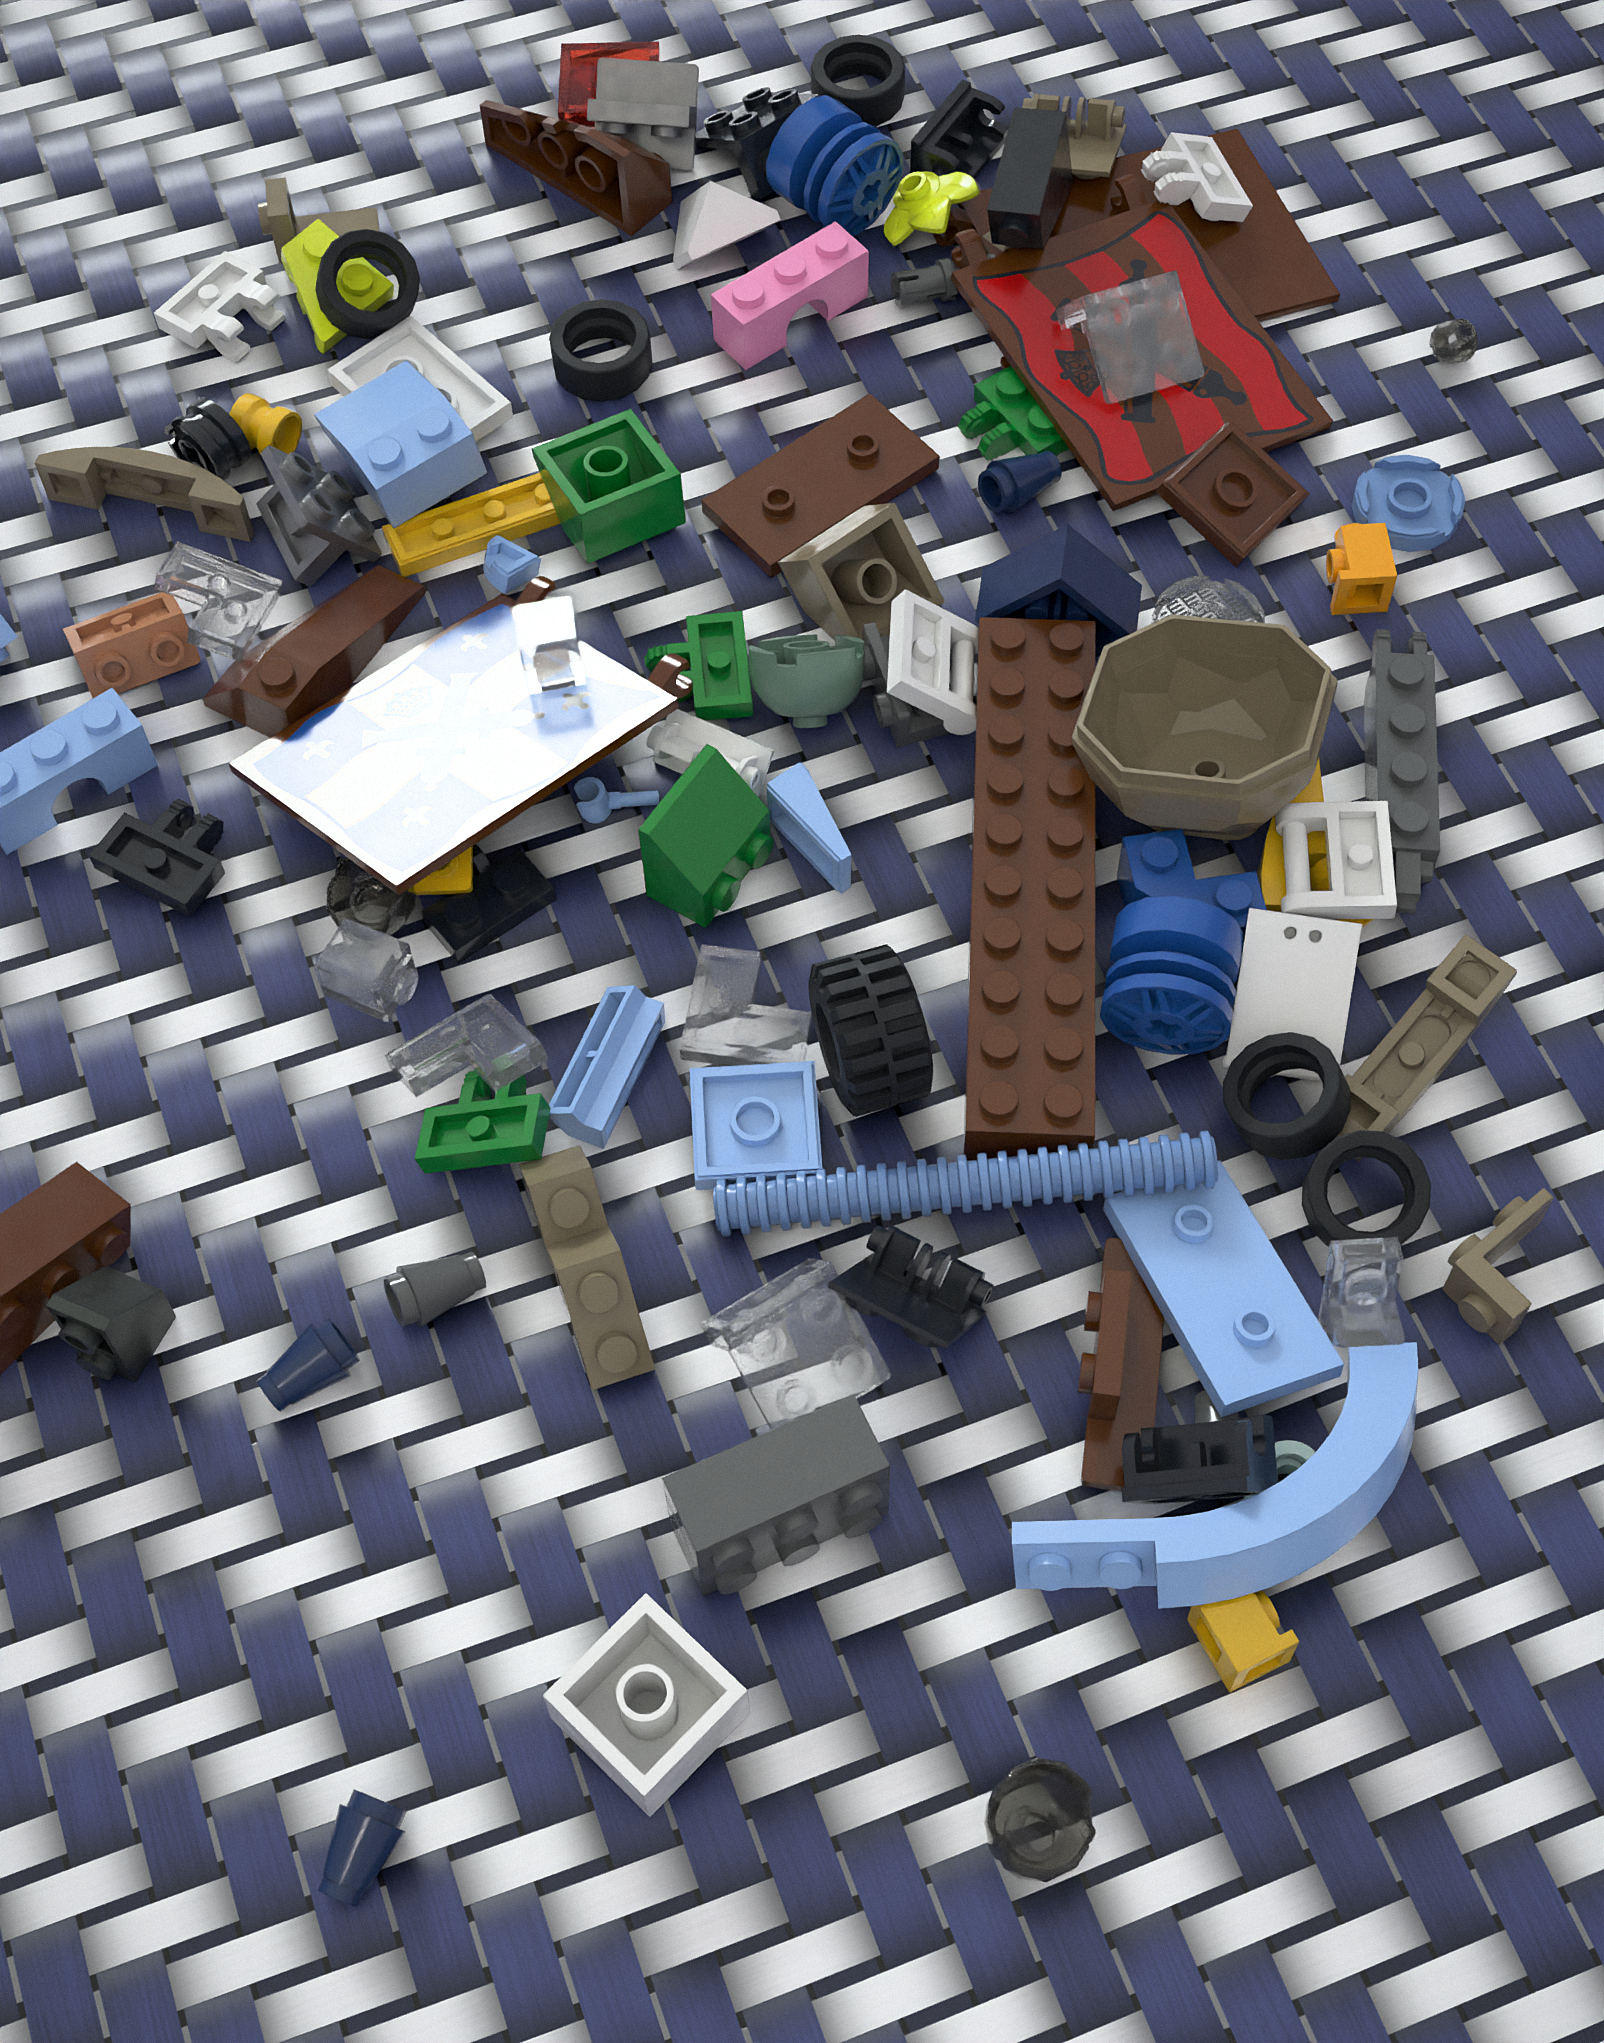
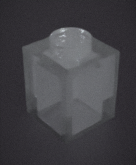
(549, 645)
(367, 970)

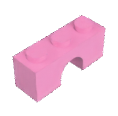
(756, 309)

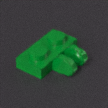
(1015, 415)
(717, 664)
(483, 1129)

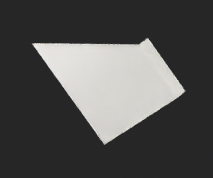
(716, 219)

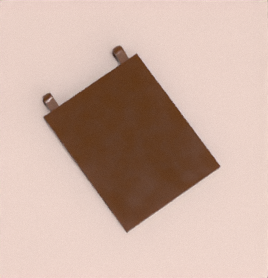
(1260, 257)

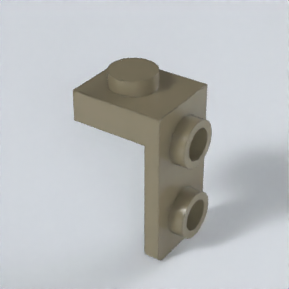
(279, 219)
(1479, 1290)

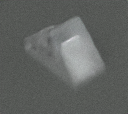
(1362, 1292)

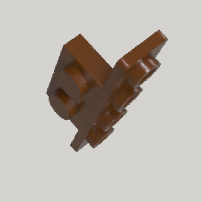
(1122, 1369)

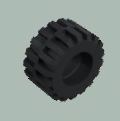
(871, 1030)

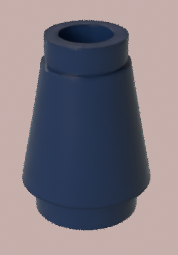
(1017, 480)
(309, 1365)
(360, 1846)

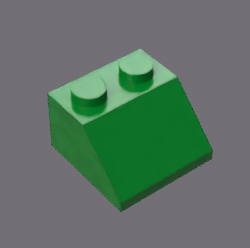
(611, 485)
(704, 839)

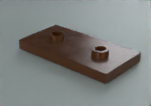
(818, 481)

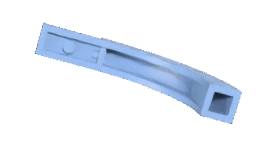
(1260, 1538)

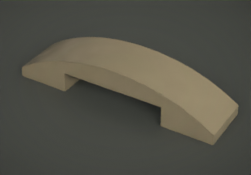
(90, 473)
(1426, 1037)

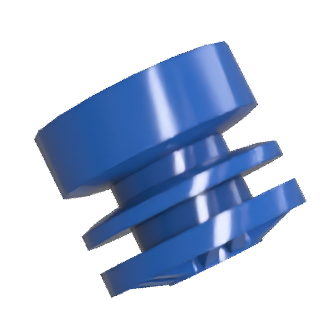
(834, 165)
(1172, 975)

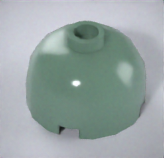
(807, 676)

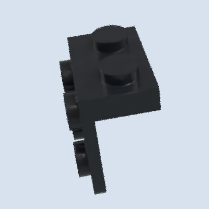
(751, 132)

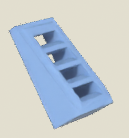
(807, 824)

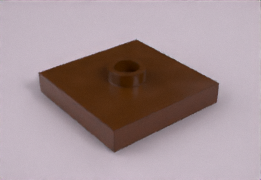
(1232, 493)

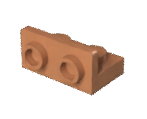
(132, 644)

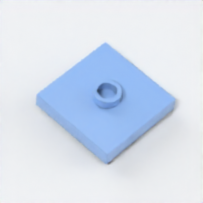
(754, 1122)

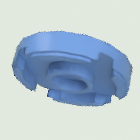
(1413, 500)

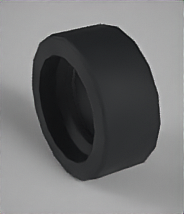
(861, 56)
(374, 246)
(595, 321)
(1267, 1058)
(1369, 1145)

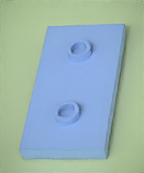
(1224, 1293)

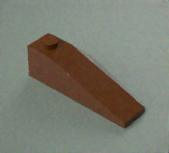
(586, 164)
(315, 653)

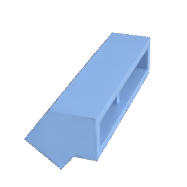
(607, 1064)

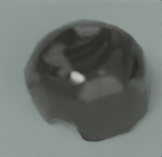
(366, 900)
(1040, 1820)

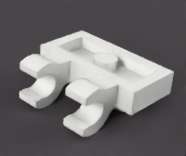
(212, 298)

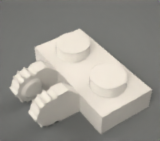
(1196, 170)

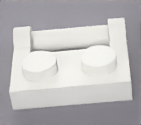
(920, 661)
(1356, 854)

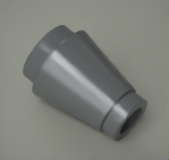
(432, 1287)

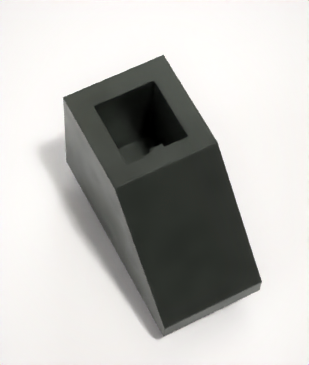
(112, 1322)

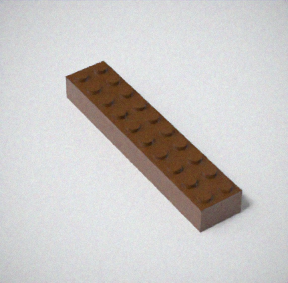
(1031, 894)

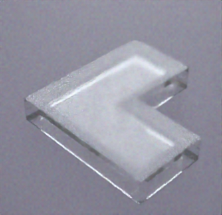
(231, 598)
(726, 1024)
(475, 1036)

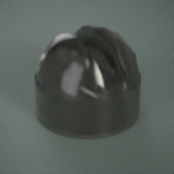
(1458, 350)

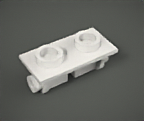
(687, 735)

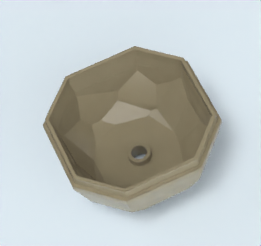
(1205, 723)

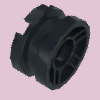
(208, 438)

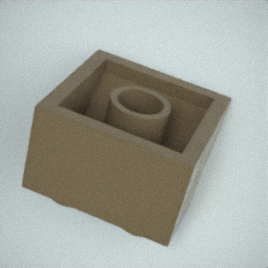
(858, 570)

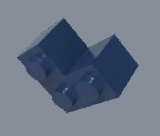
(1062, 580)

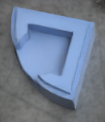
(509, 564)

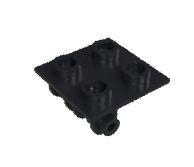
(926, 1311)

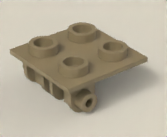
(1091, 142)

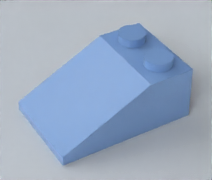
(403, 442)

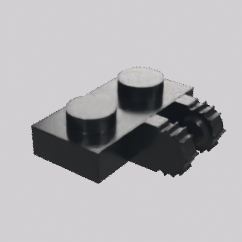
(158, 861)
(498, 902)

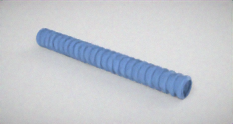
(965, 1183)

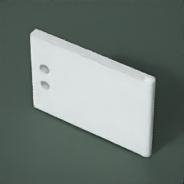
(1294, 982)

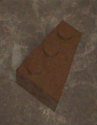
(51, 1242)

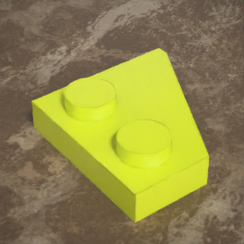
(356, 281)

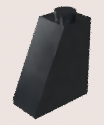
(1030, 179)

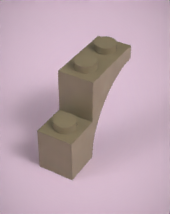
(587, 1267)

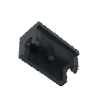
(959, 134)
(1199, 1461)

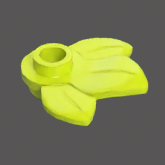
(925, 203)

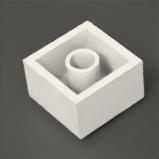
(647, 1704)

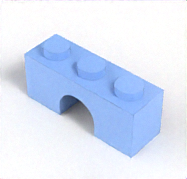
(90, 742)

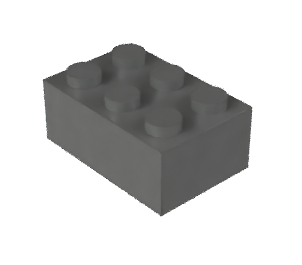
(779, 1496)

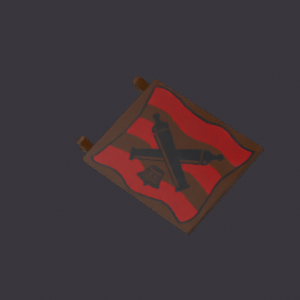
(1143, 439)

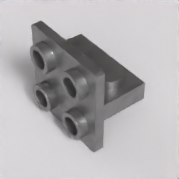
(649, 105)
(313, 516)

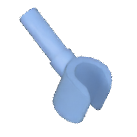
(602, 802)

